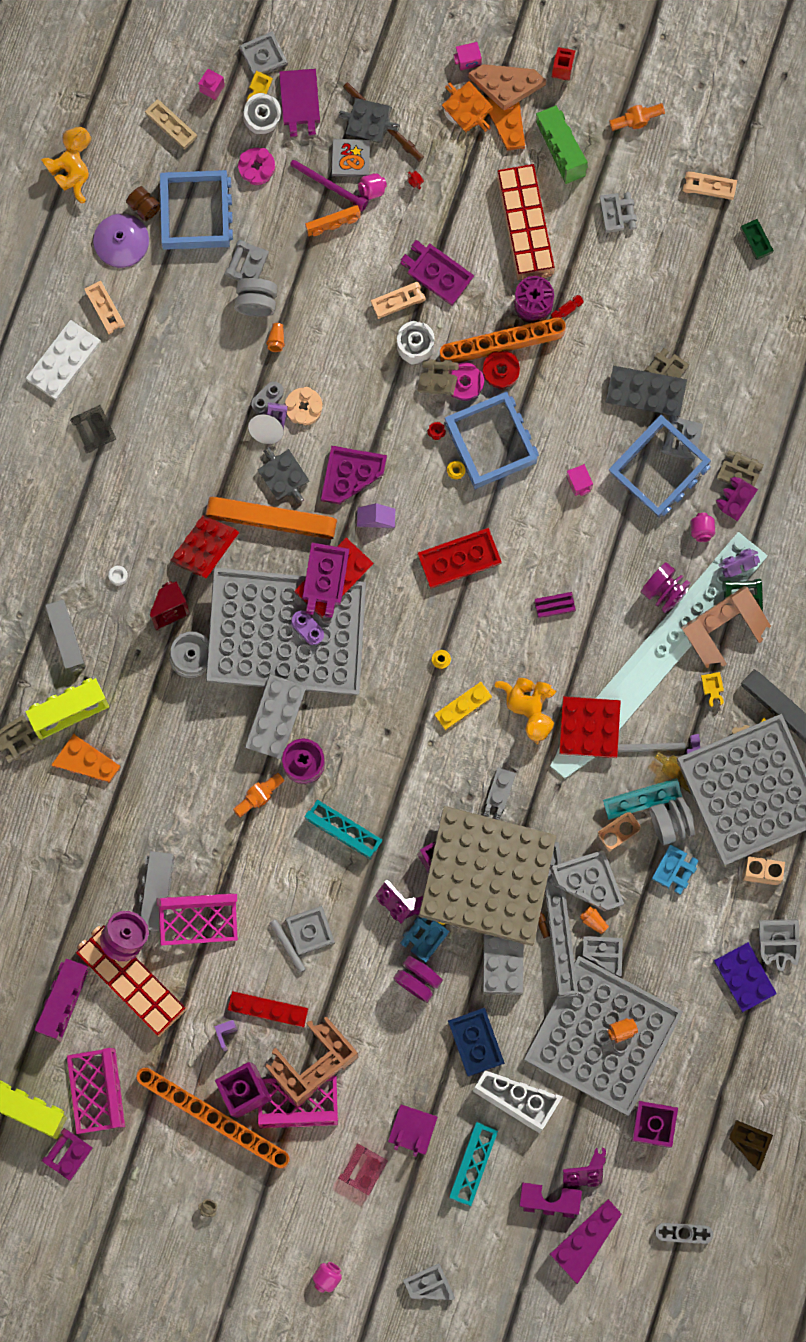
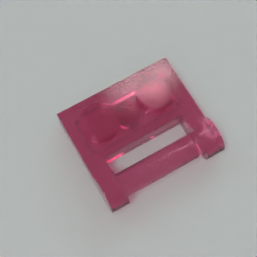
(369, 1172)

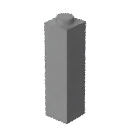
(65, 636)

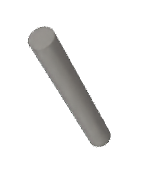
(287, 945)

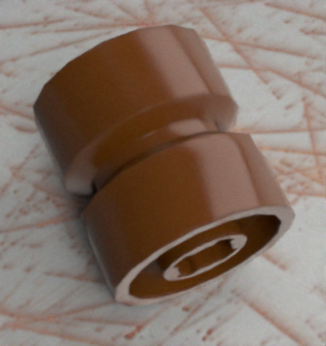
(144, 204)

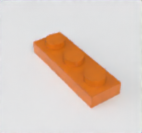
(333, 221)

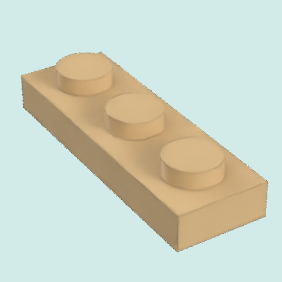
(171, 124)

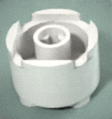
(257, 123)
(416, 332)

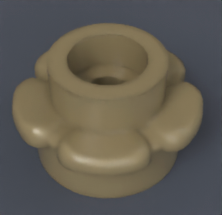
(511, 321)
(208, 1208)

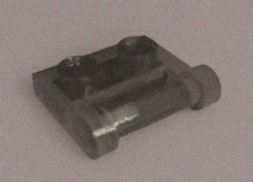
(99, 425)

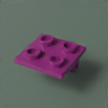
(397, 905)
(412, 1129)
(583, 1176)

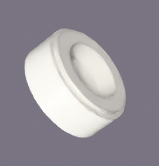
(118, 575)

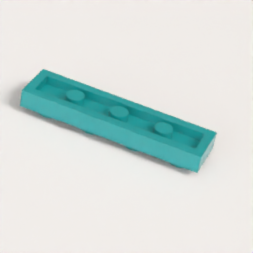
(642, 798)

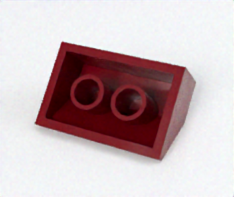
(168, 606)

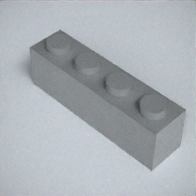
(157, 885)

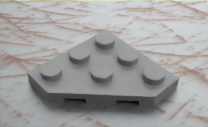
(589, 880)

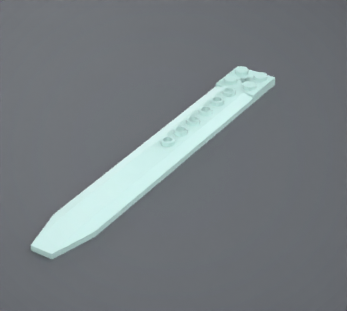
(664, 645)

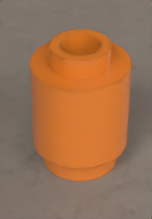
(622, 1030)

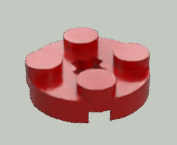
(497, 379)

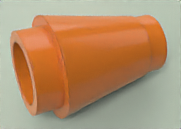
(276, 338)
(594, 920)

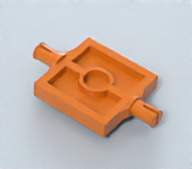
(467, 107)

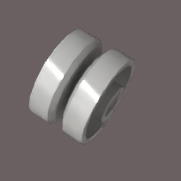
(256, 297)
(179, 655)

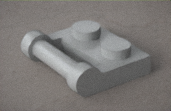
(253, 264)
(690, 430)

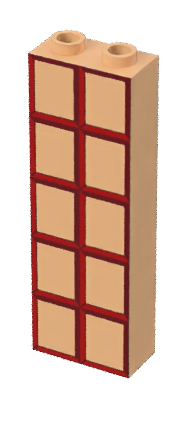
(525, 222)
(133, 985)

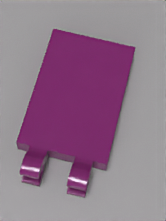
(300, 99)
(437, 272)
(325, 577)

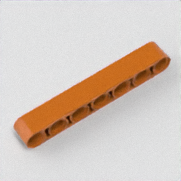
(509, 335)
(271, 517)

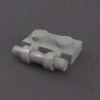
(612, 213)

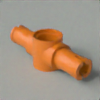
(637, 117)
(258, 795)

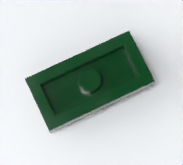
(756, 239)

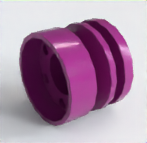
(531, 309)
(665, 587)

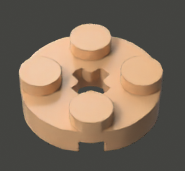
(313, 411)

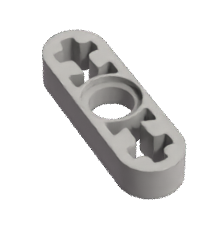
(699, 1228)

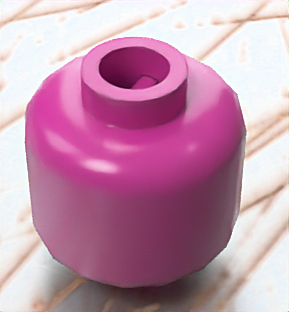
(372, 186)
(702, 527)
(327, 1277)

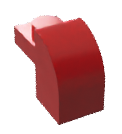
(563, 63)

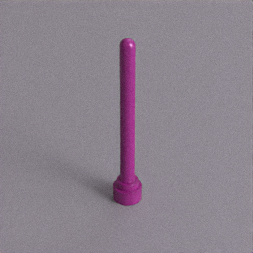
(362, 202)

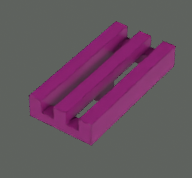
(551, 598)

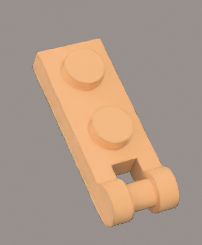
(710, 185)
(397, 300)
(104, 306)

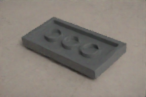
(646, 391)

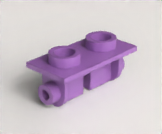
(732, 564)

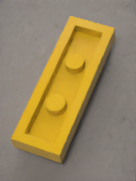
(463, 706)

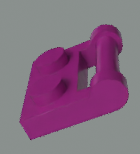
(72, 1159)

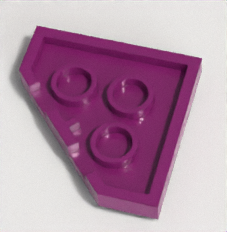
(350, 472)

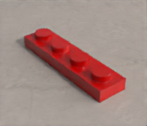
(268, 1009)

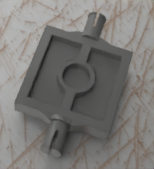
(369, 120)
(283, 475)

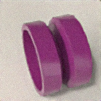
(300, 750)
(124, 936)
(419, 977)

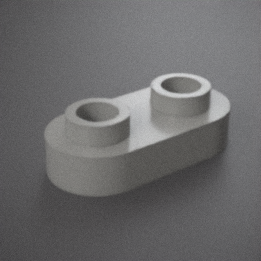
(267, 396)

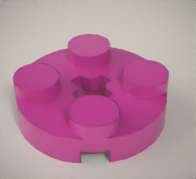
(259, 156)
(472, 390)

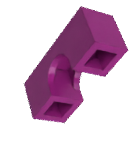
(532, 1199)

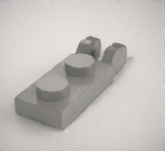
(499, 791)

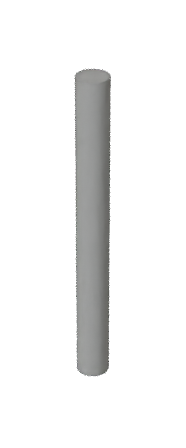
(651, 747)

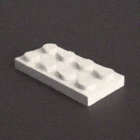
(63, 360)

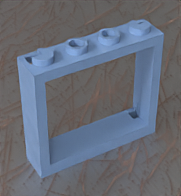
(200, 241)
(636, 447)
(479, 481)

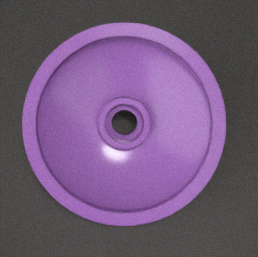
(125, 250)

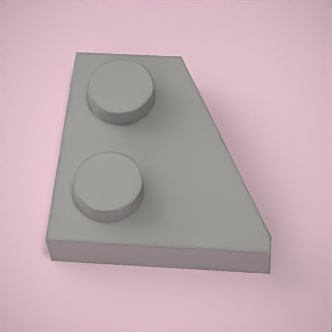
(604, 952)
(429, 1284)

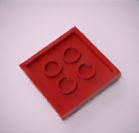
(204, 546)
(590, 727)

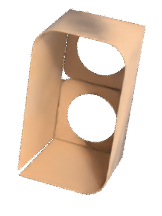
(620, 837)
(759, 877)

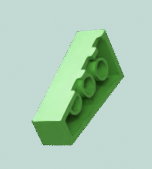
(562, 144)

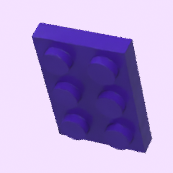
(745, 977)

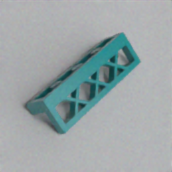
(339, 834)
(466, 1162)

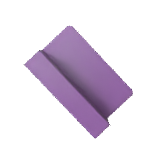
(224, 1029)

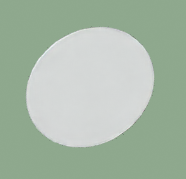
(265, 429)

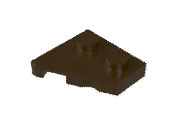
(750, 1142)

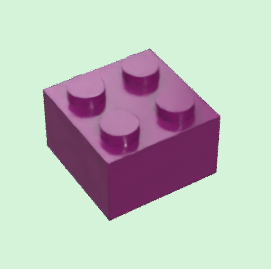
(243, 1090)
(654, 1124)

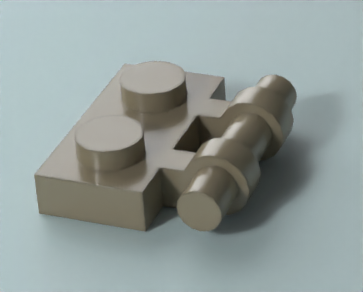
(673, 367)
(438, 383)
(731, 470)
(15, 732)

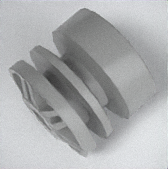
(674, 820)

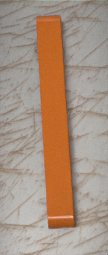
(203, 1115)

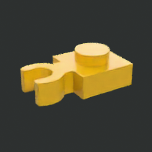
(259, 84)
(712, 686)

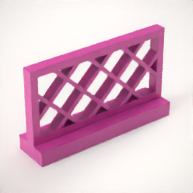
(201, 902)
(112, 1086)
(301, 1118)

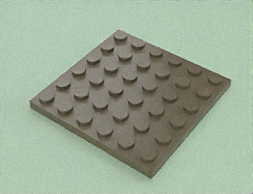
(487, 876)

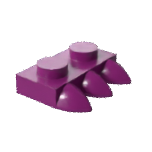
(737, 499)

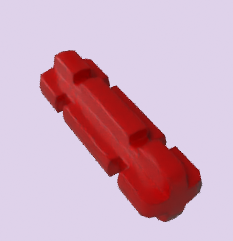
(568, 307)

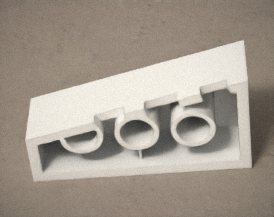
(517, 1099)

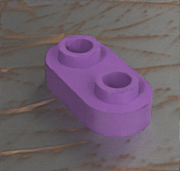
(305, 629)

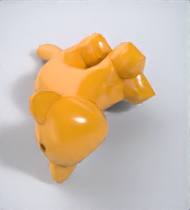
(75, 141)
(538, 724)

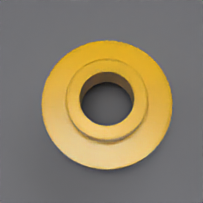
(456, 464)
(441, 665)

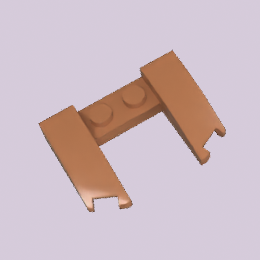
(698, 629)
(301, 1086)

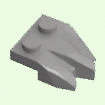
(779, 941)

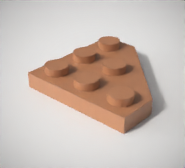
(506, 84)

